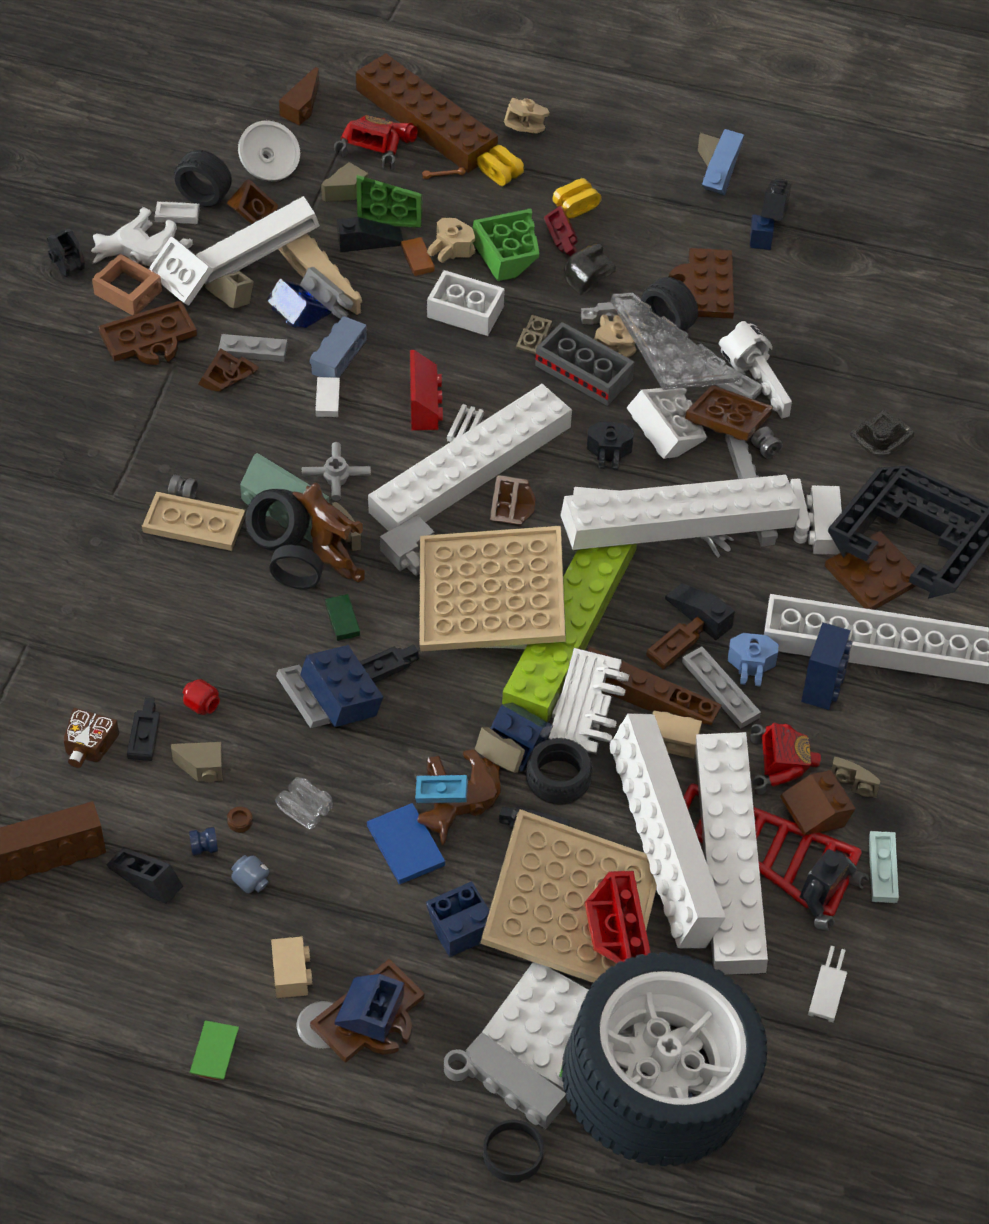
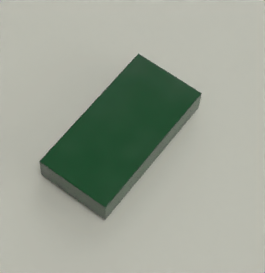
(342, 617)

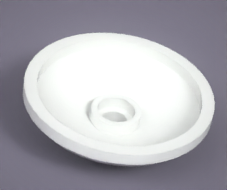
(277, 143)

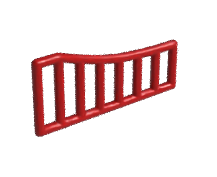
(785, 826)

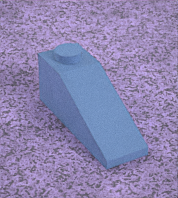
(723, 162)

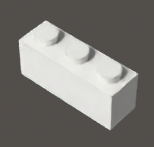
(824, 509)

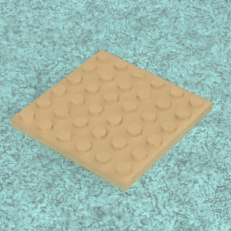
(491, 589)
(544, 891)

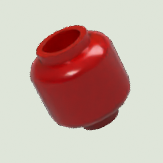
(201, 697)

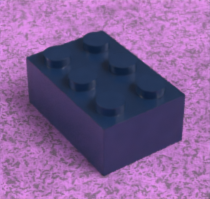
(827, 666)
(341, 685)

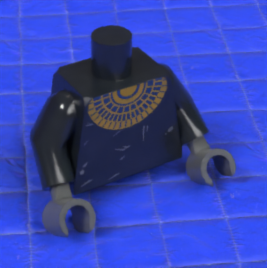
(824, 882)

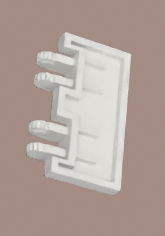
(583, 699)

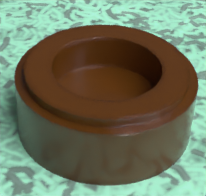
(239, 819)

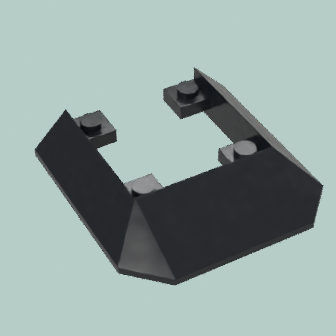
(928, 503)

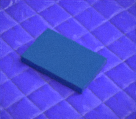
(405, 843)

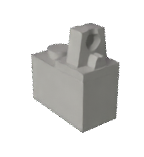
(402, 544)

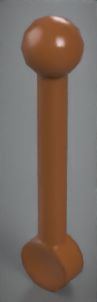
(427, 174)

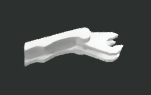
(828, 989)

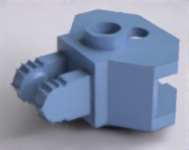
(752, 657)

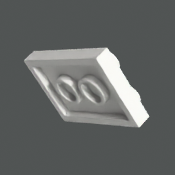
(180, 270)

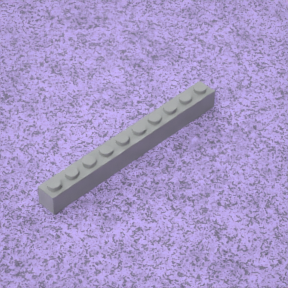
(745, 469)

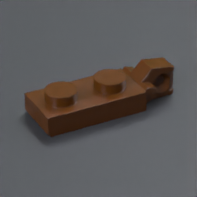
(675, 643)

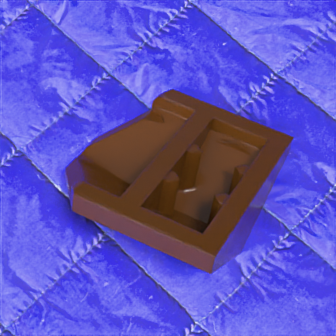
(512, 500)

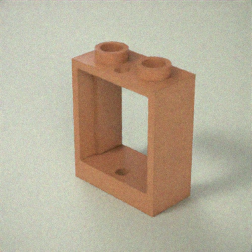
(140, 297)

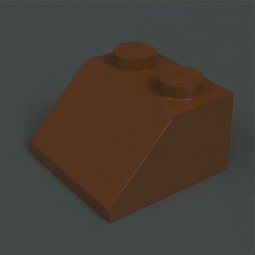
(818, 803)

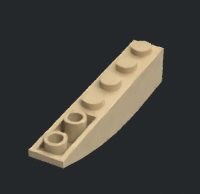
(305, 253)

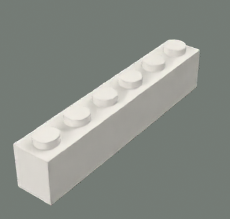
(259, 239)

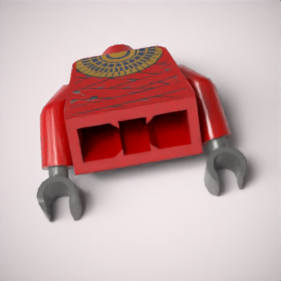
(371, 134)
(784, 753)

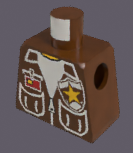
(88, 736)

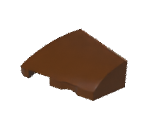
(225, 371)

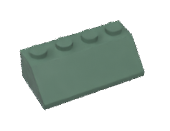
(266, 475)

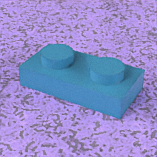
(441, 789)

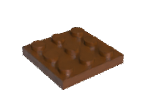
(729, 413)
(878, 579)

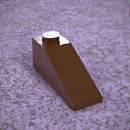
(300, 100)

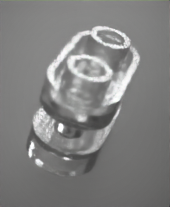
(304, 802)

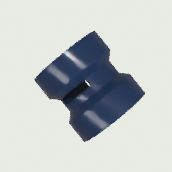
(203, 841)

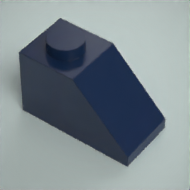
(761, 232)

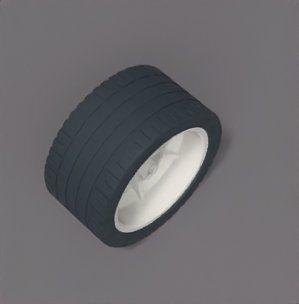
(652, 1114)

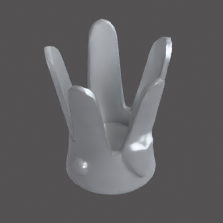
(718, 539)

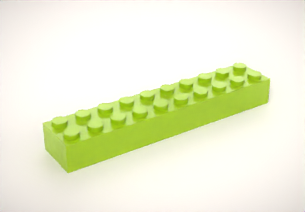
(587, 592)

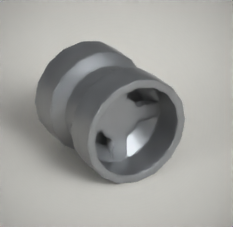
(767, 443)
(183, 487)

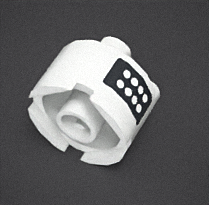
(743, 345)

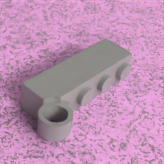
(509, 1078)

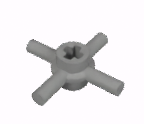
(336, 471)

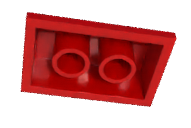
(424, 393)

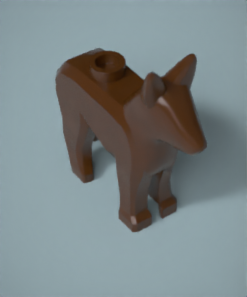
(328, 529)
(481, 793)

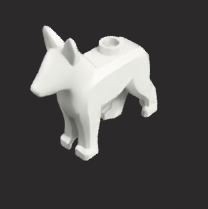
(134, 242)

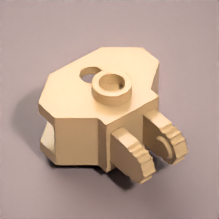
(525, 116)
(452, 241)
(615, 336)

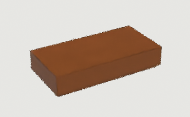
(417, 256)

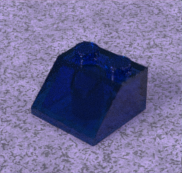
(296, 304)

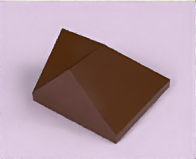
(252, 202)

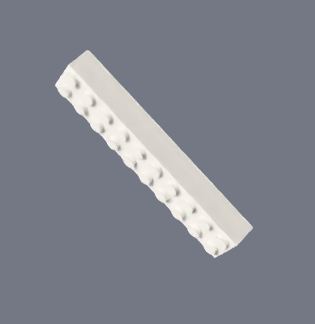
(471, 459)
(679, 512)
(883, 638)
(666, 832)
(731, 851)

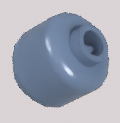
(250, 874)

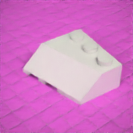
(663, 420)

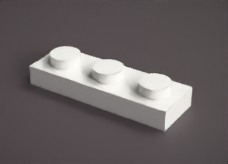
(771, 386)

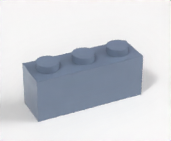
(338, 348)

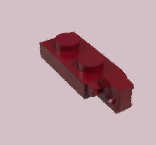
(561, 230)

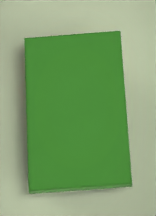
(214, 1050)

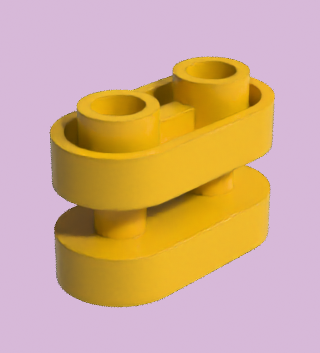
(500, 165)
(577, 197)

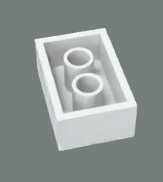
(465, 302)

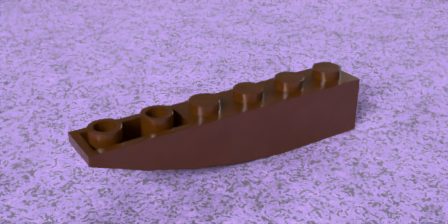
(661, 695)

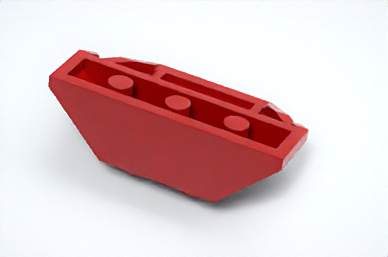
(617, 917)

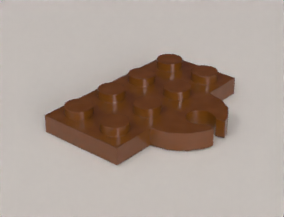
(709, 280)
(148, 333)
(349, 1043)

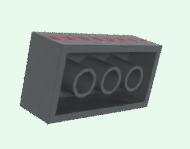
(584, 363)

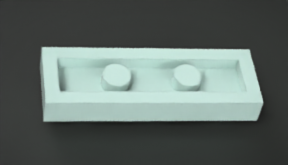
(883, 867)

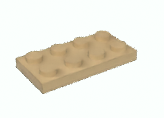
(193, 521)

